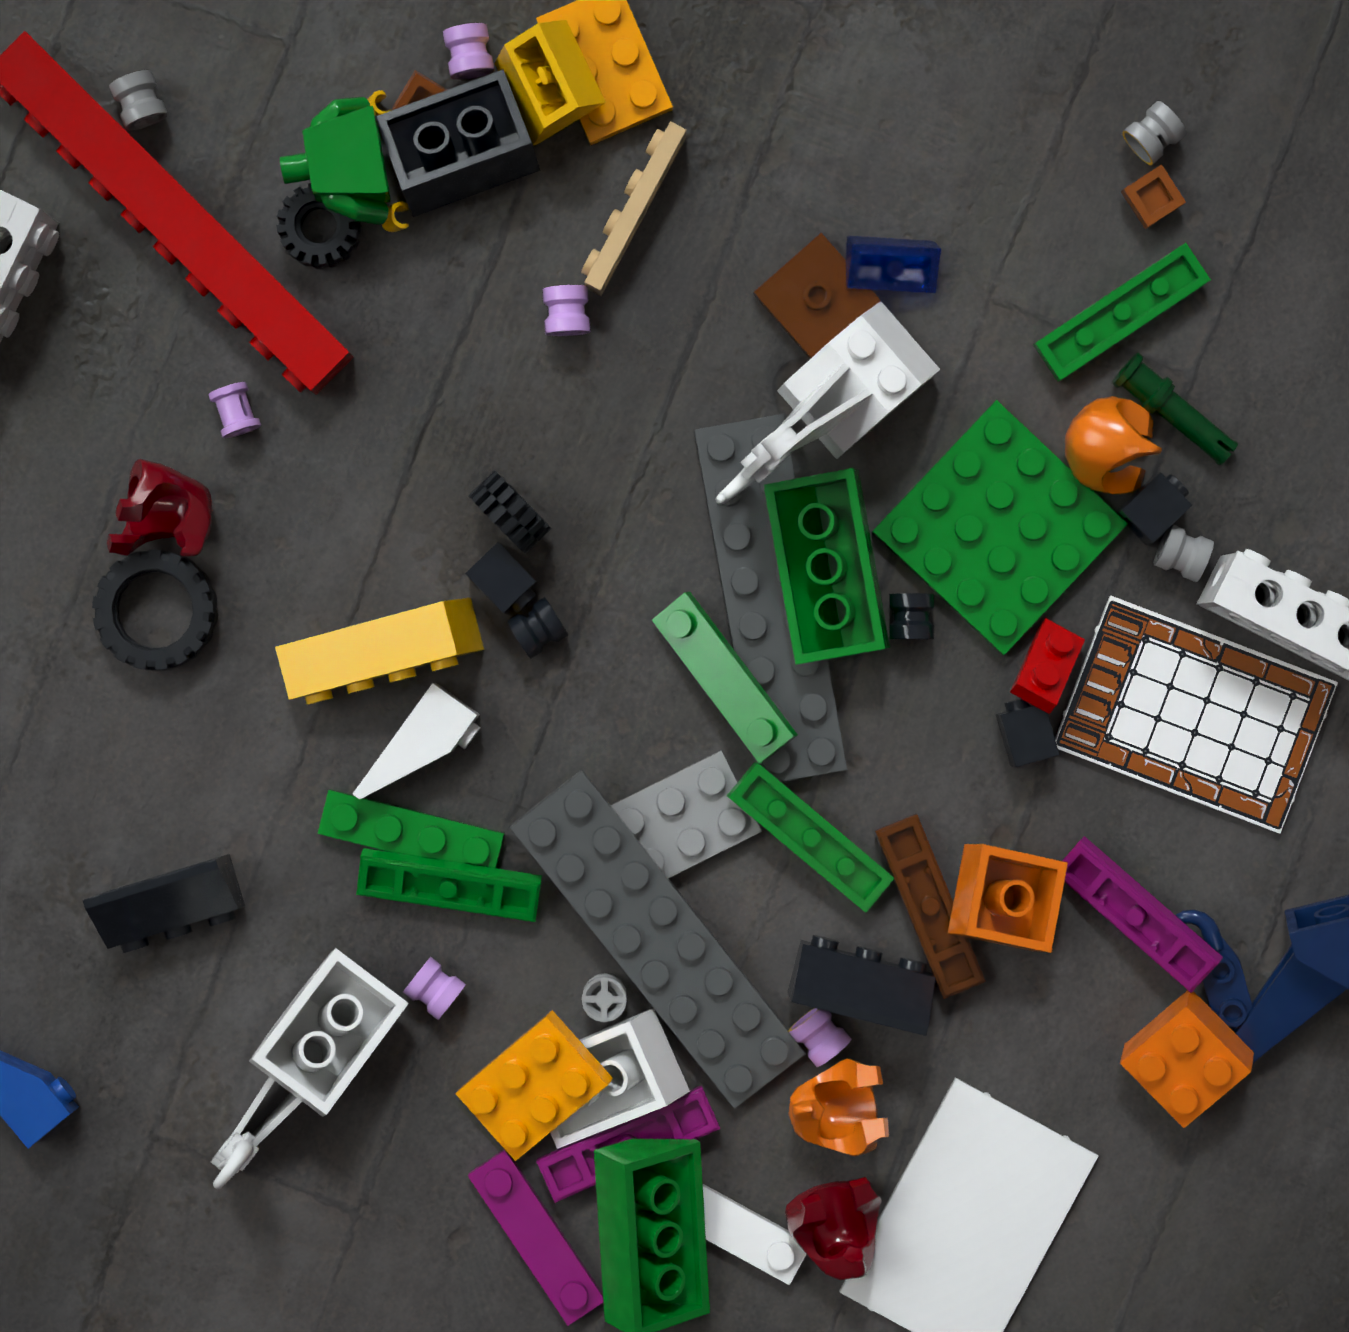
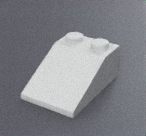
(642, 1075)

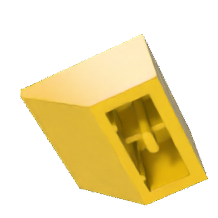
(549, 78)

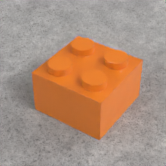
(1007, 897)
(1187, 1058)

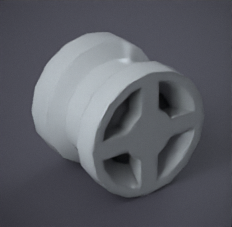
(604, 1005)

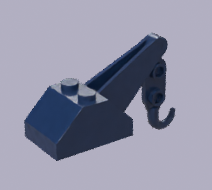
(1301, 984)

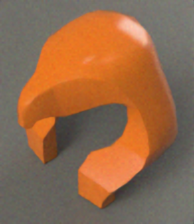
(1106, 437)
(840, 1109)

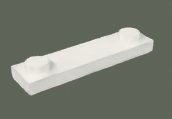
(750, 1236)

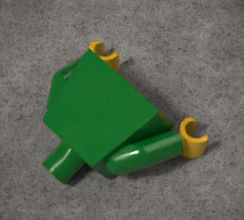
(347, 162)

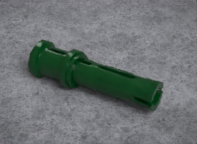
(1158, 396)

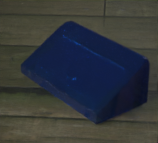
(892, 264)

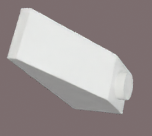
(428, 734)

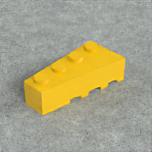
(379, 648)

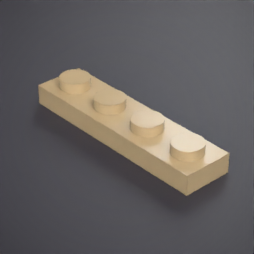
(642, 190)

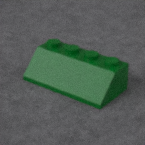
(826, 566)
(651, 1233)

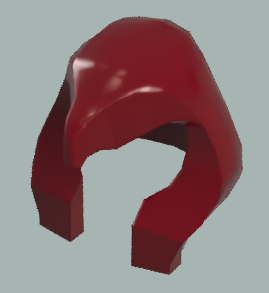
(162, 506)
(836, 1226)

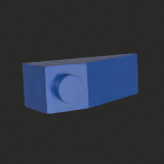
(32, 1099)

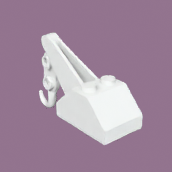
(842, 393)
(315, 1049)

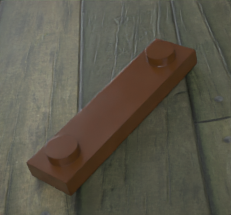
(928, 905)

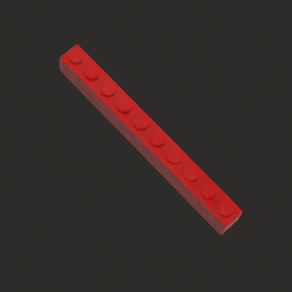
(171, 214)

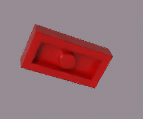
(1047, 666)

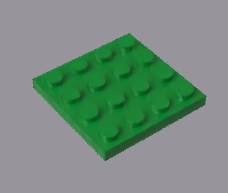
(999, 527)

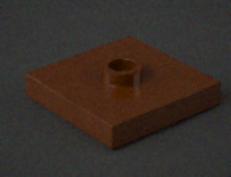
(812, 296)

